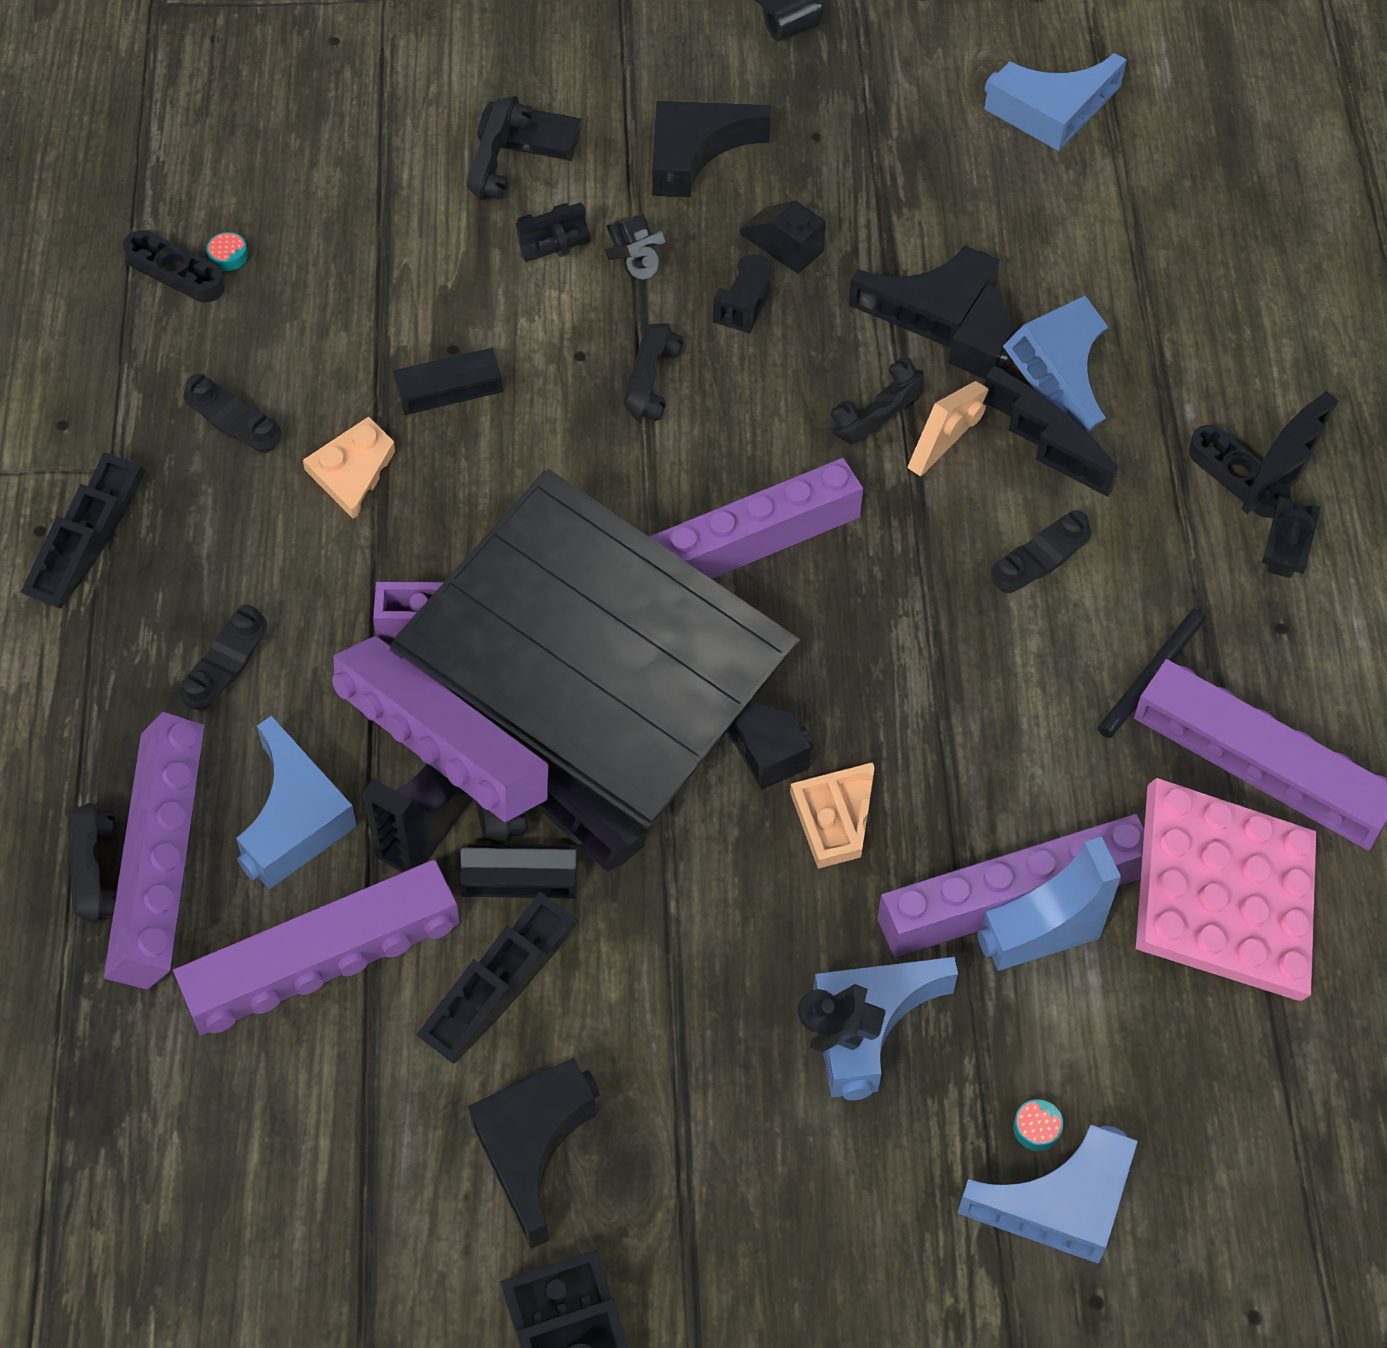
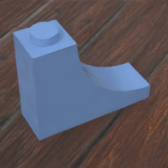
(1052, 104)
(1055, 357)
(300, 815)
(1056, 914)
(896, 990)
(1066, 1208)

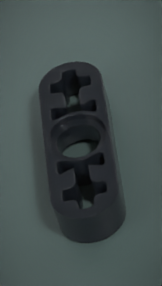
(180, 280)
(1231, 454)

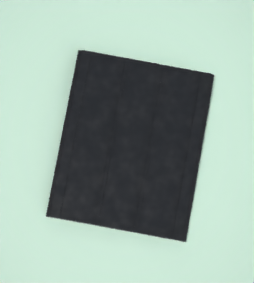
(595, 647)

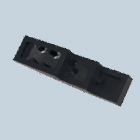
(1060, 439)
(1290, 452)
(83, 532)
(497, 979)

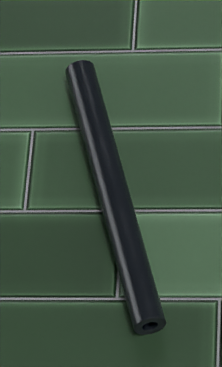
(1168, 651)

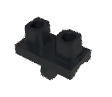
(552, 231)
(632, 241)
(1290, 538)
(840, 1018)

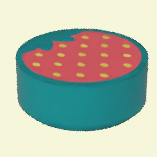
(227, 251)
(1038, 1125)

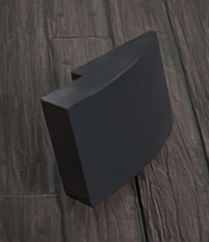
(564, 1306)

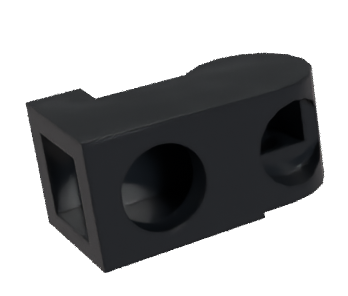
(746, 298)

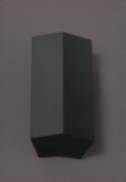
(547, 134)
(448, 381)
(590, 821)
(518, 870)

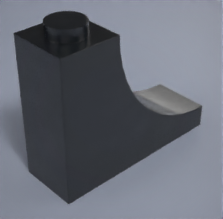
(696, 133)
(928, 302)
(414, 818)
(524, 1129)

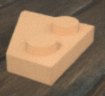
(946, 425)
(351, 464)
(834, 812)

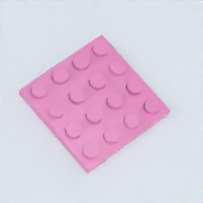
(1227, 890)

